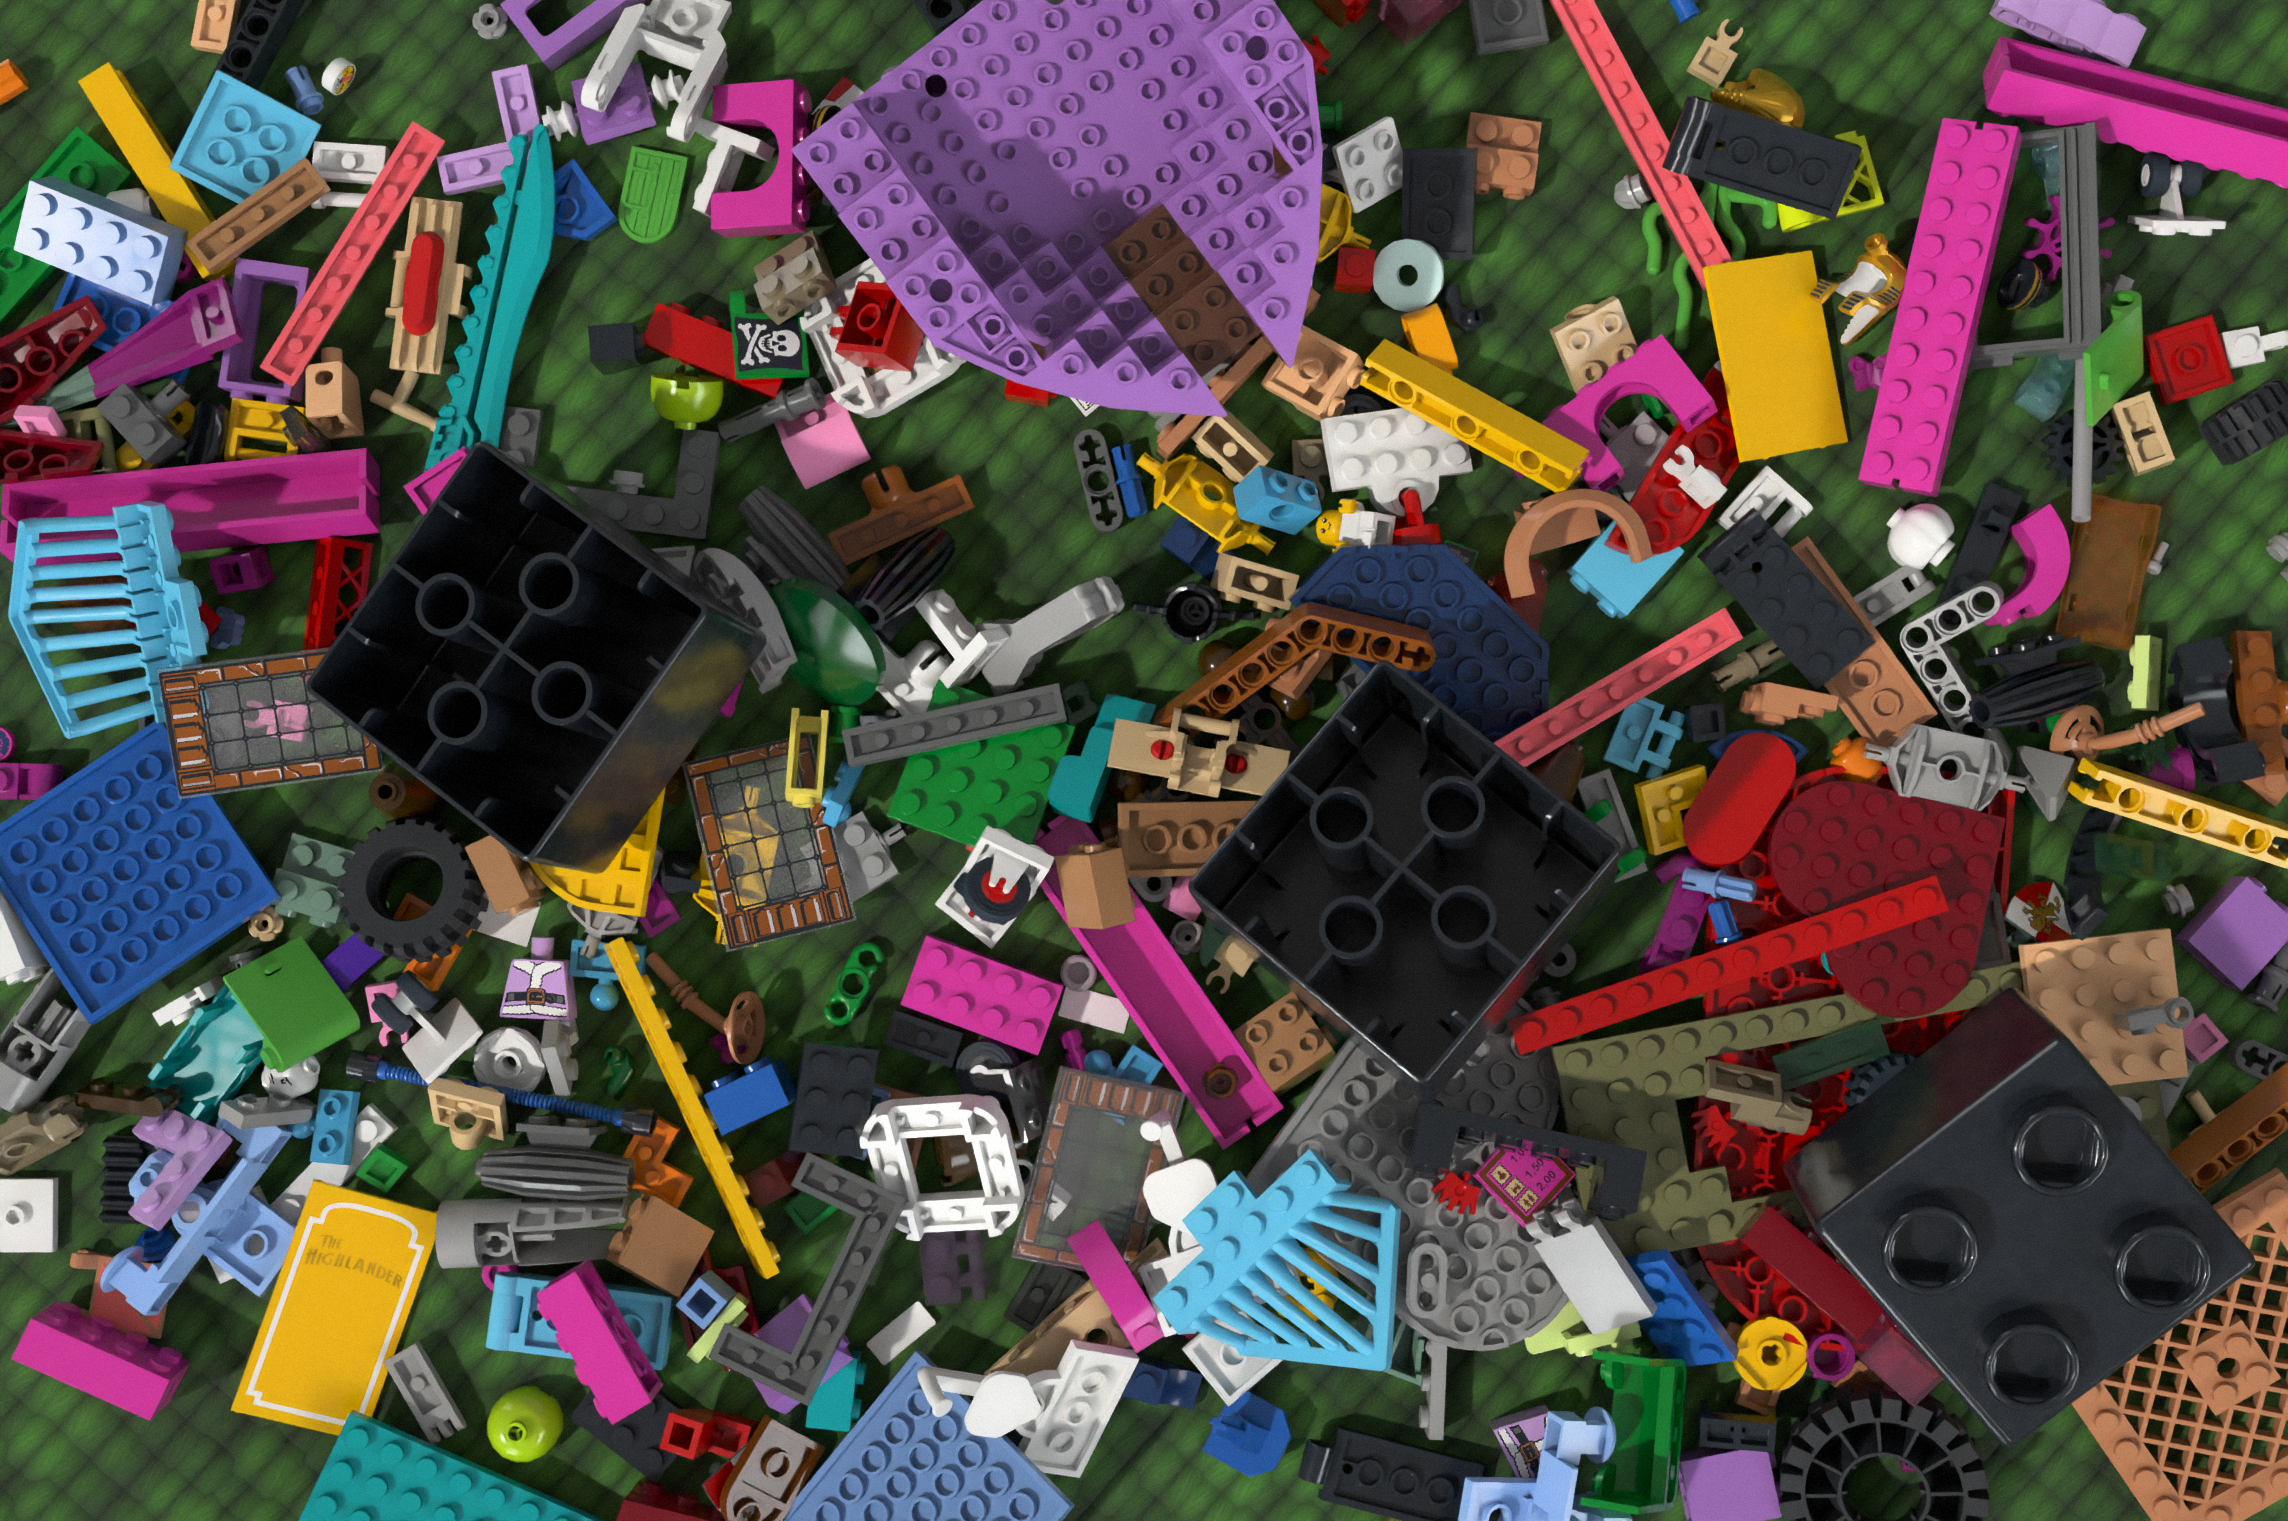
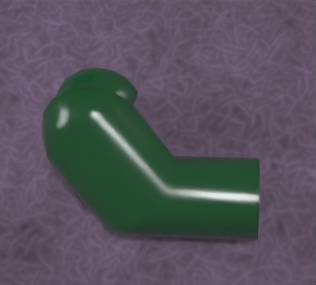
(622, 1068)

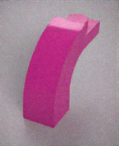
(2046, 566)
(1116, 1285)

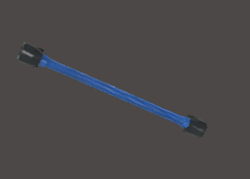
(633, 1119)

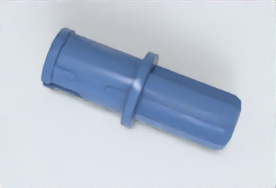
(1719, 884)

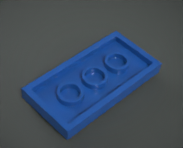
(120, 313)
(1683, 1321)

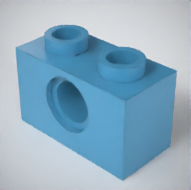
(1277, 500)

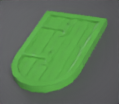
(651, 194)

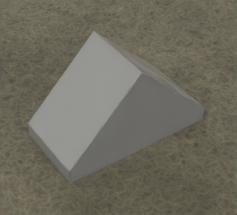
(2046, 776)

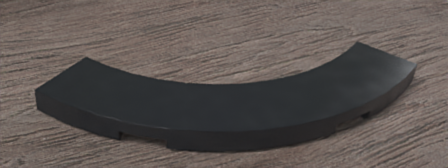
(2084, 897)

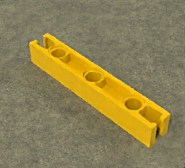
(150, 157)
(1474, 417)
(2165, 806)

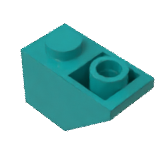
(836, 1401)

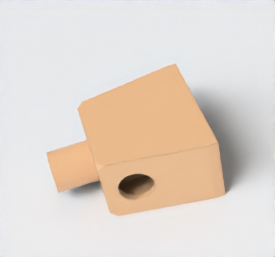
(333, 396)

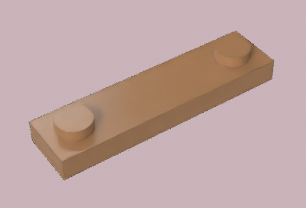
(258, 216)

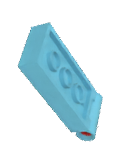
(519, 1329)

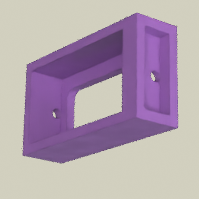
(572, 35)
(247, 295)

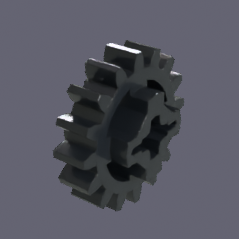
(2103, 443)

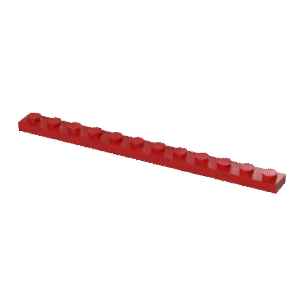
(1729, 964)

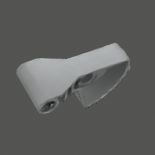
(1052, 624)

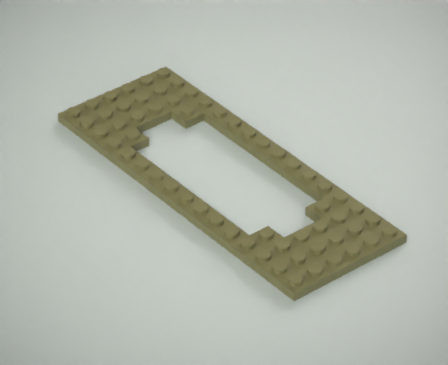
(1628, 1087)

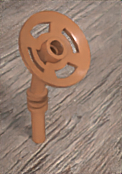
(2089, 742)
(737, 1027)

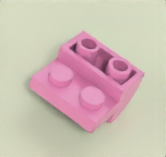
(822, 443)

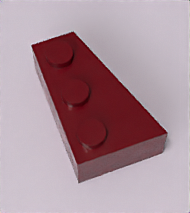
(653, 1503)

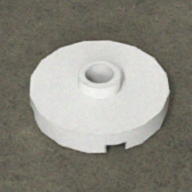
(492, 1063)

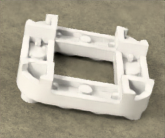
(852, 384)
(994, 1150)

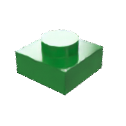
(382, 1167)

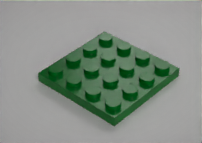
(981, 782)

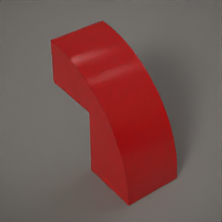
(701, 1430)

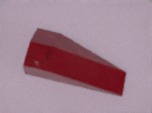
(44, 351)
(43, 457)

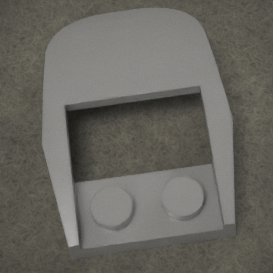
(743, 592)

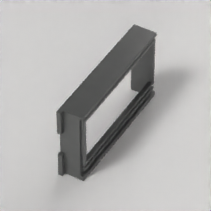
(2078, 250)

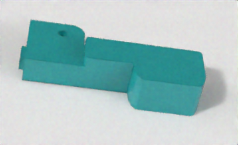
(1082, 779)

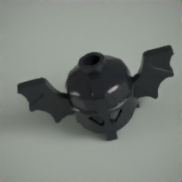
(1179, 618)

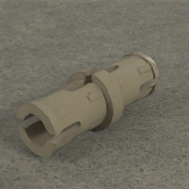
(1746, 665)

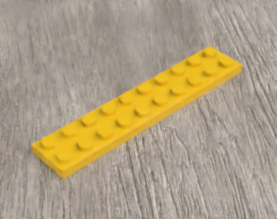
(698, 1118)

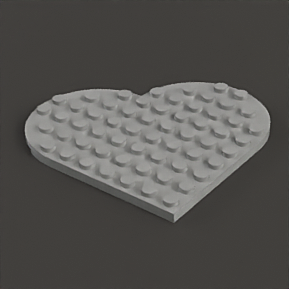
(1363, 1132)

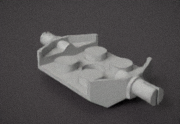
(1916, 761)

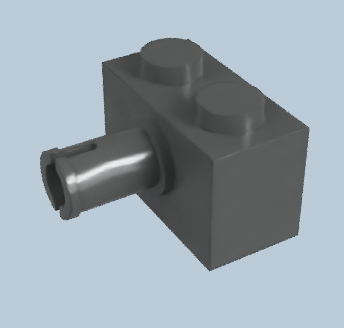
(146, 421)

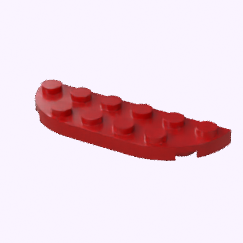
(1662, 505)

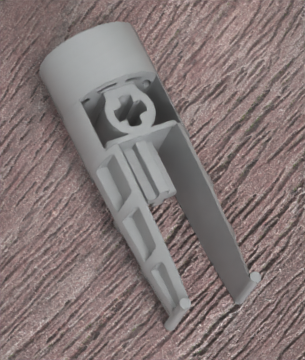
(20, 1075)
(524, 1230)

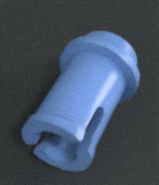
(308, 99)

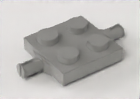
(1634, 449)
(866, 854)

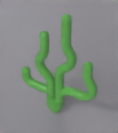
(1713, 199)

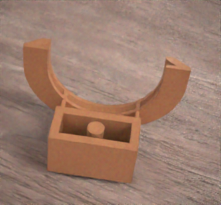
(1562, 521)

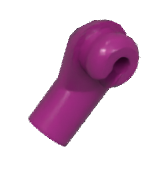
(1676, 865)

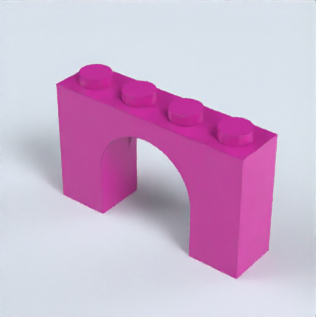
(780, 202)
(1650, 371)

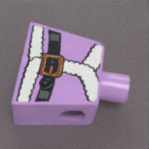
(540, 985)
(1522, 1439)

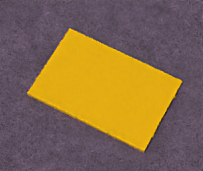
(1774, 355)

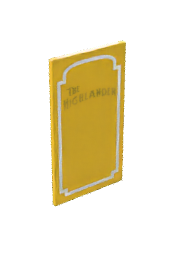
(336, 1309)

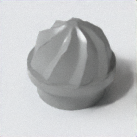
(1632, 192)

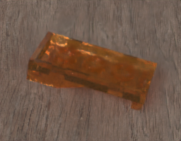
(2108, 572)

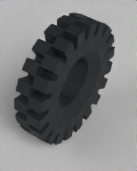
(1880, 1425)

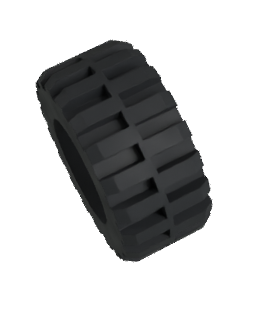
(373, 870)

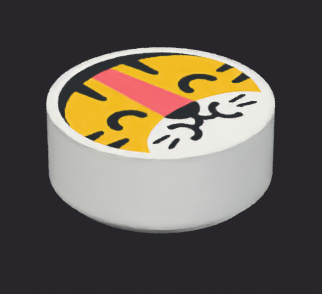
(338, 75)

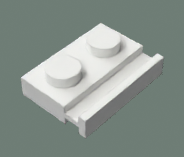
(188, 1004)

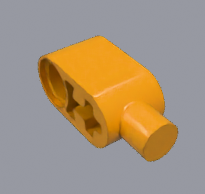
(1430, 337)

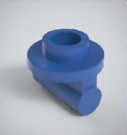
(155, 1244)

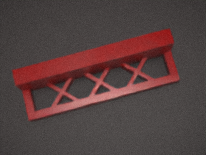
(325, 589)

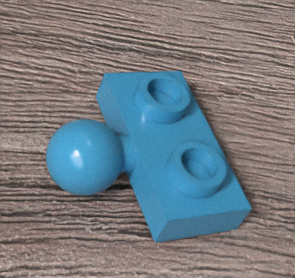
(837, 799)
(603, 995)
(1135, 1065)
(331, 1127)

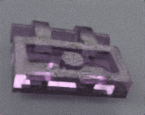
(941, 1267)

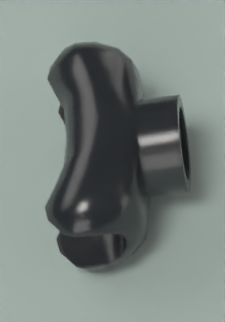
(207, 434)

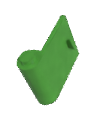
(2116, 356)
(294, 1008)

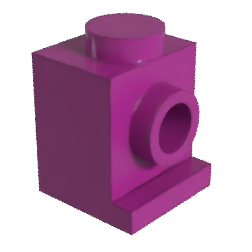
(241, 570)

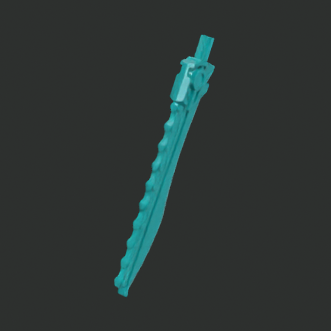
(524, 269)

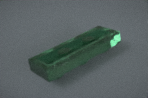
(1830, 1054)

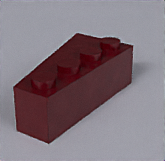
(1810, 1269)

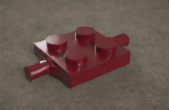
(738, 1280)

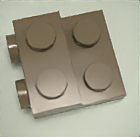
(793, 278)

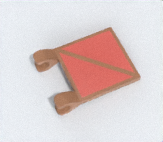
(113, 1303)

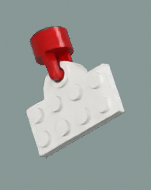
(1397, 463)

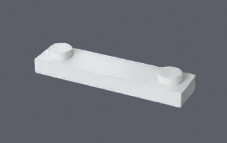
(370, 1129)

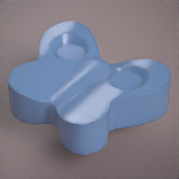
(229, 629)

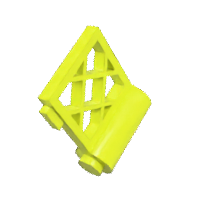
(1794, 219)

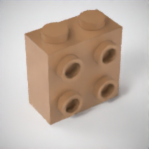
(505, 877)
(1095, 886)
(1286, 1043)
(659, 1244)

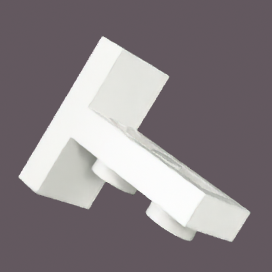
(725, 160)
(959, 637)

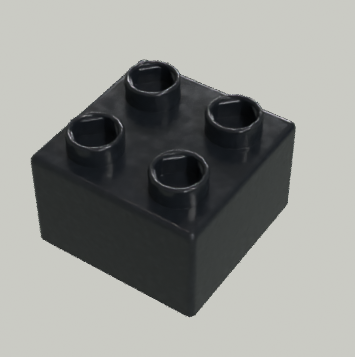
(535, 663)
(1406, 879)
(2014, 1217)

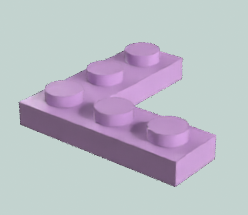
(519, 115)
(195, 1151)

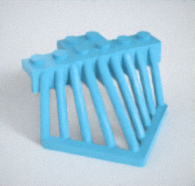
(161, 607)
(1245, 1236)

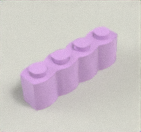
(2075, 27)

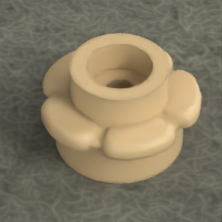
(274, 927)

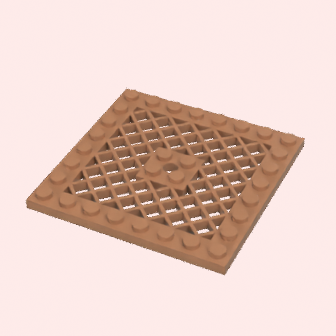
(2198, 1356)

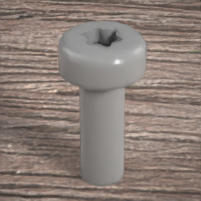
(2154, 565)

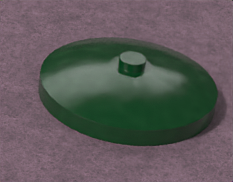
(831, 641)

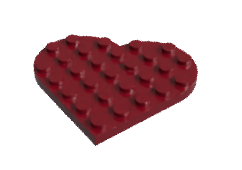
(1863, 840)

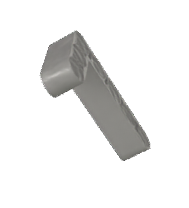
(1938, 648)

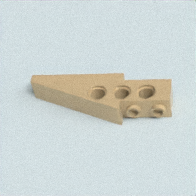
(1073, 1320)

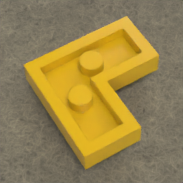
(1661, 804)

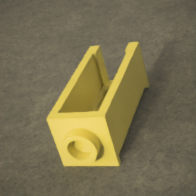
(808, 725)

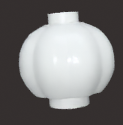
(1920, 535)

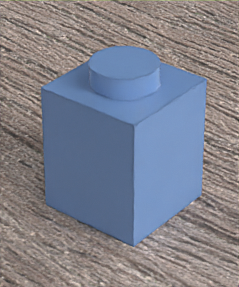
(706, 1299)

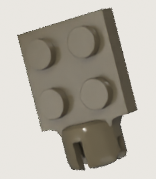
(33, 1136)

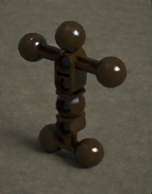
(1133, 786)

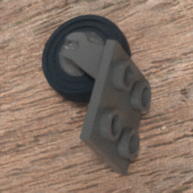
(996, 1071)

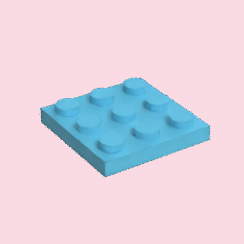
(241, 139)

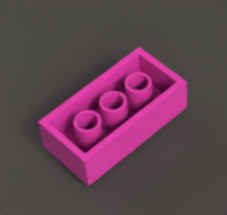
(982, 994)
(599, 1342)
(101, 1359)

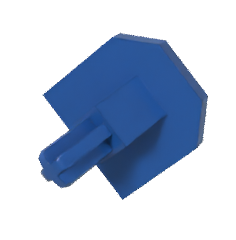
(1249, 1435)

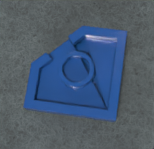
(578, 205)

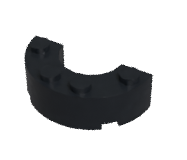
(2213, 740)

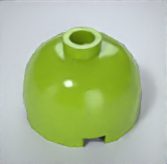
(686, 398)
(538, 1423)

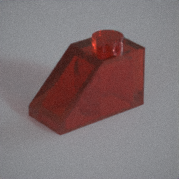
(1527, 607)
(774, 1177)

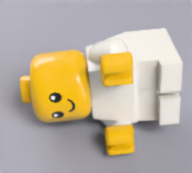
(1354, 526)

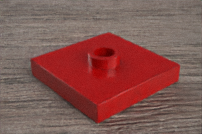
(2187, 360)

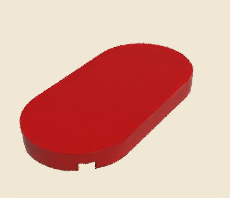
(1739, 799)

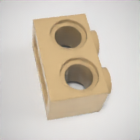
(2142, 434)

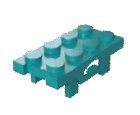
(212, 1057)

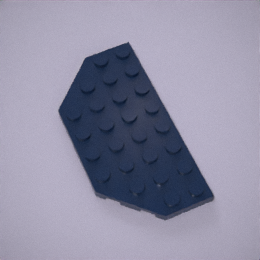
(1486, 657)

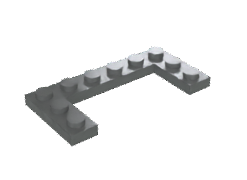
(681, 517)
(803, 1370)

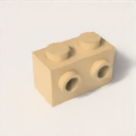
(1231, 446)
(1253, 581)

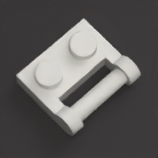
(348, 165)
(1765, 494)

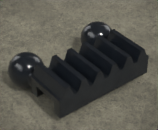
(122, 1160)

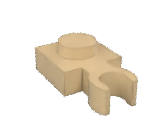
(1715, 57)
(1232, 960)

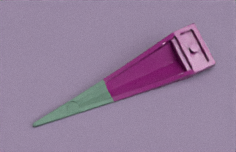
(174, 340)

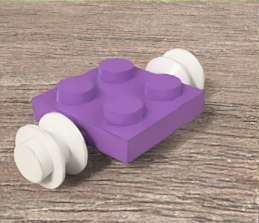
(626, 112)

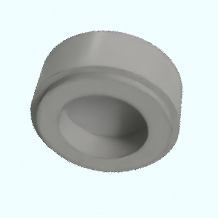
(1078, 973)

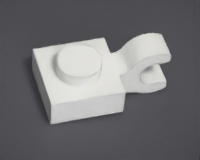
(2247, 347)
(1697, 482)

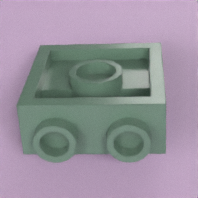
(311, 880)

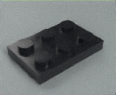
(1440, 199)
(832, 1097)
(635, 1436)

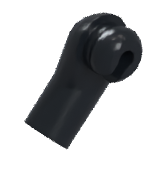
(1457, 313)

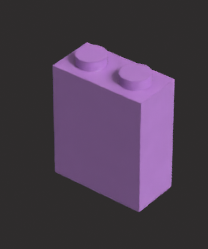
(2236, 932)
(784, 1332)
(1728, 1485)

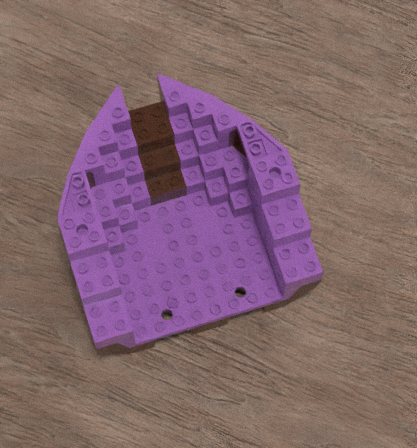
(1092, 191)

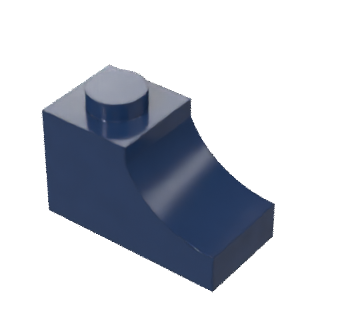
(1192, 547)
(1163, 1383)

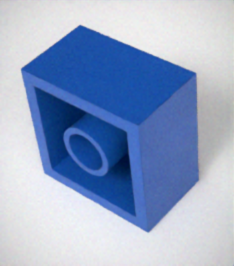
(746, 1098)

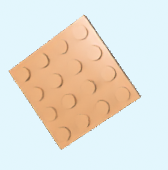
(2092, 979)

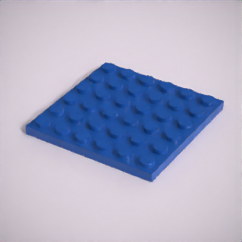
(126, 874)

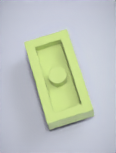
(2145, 686)
(733, 1314)

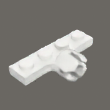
(912, 679)

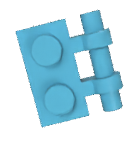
(1634, 732)

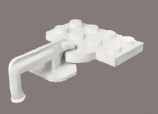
(1171, 1197)
(1054, 1410)

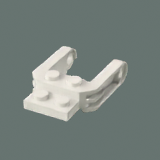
(677, 33)

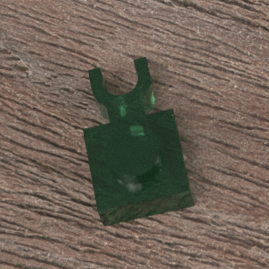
(2149, 753)

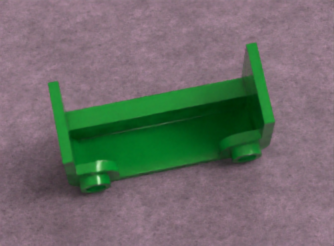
(1648, 1426)

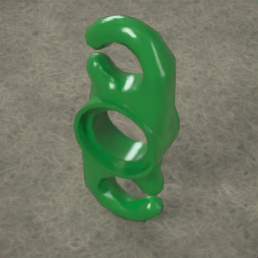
(853, 1001)

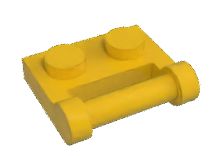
(256, 421)

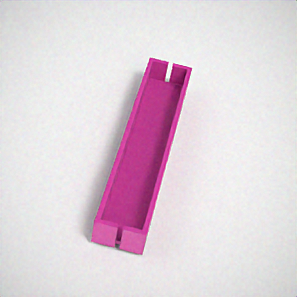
(2138, 110)
(1940, 306)
(212, 502)
(1166, 1003)

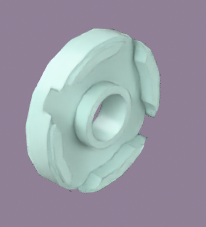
(1393, 290)

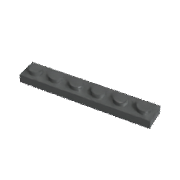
(954, 725)

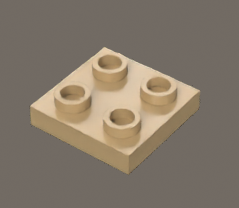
(1593, 341)
(462, 1104)

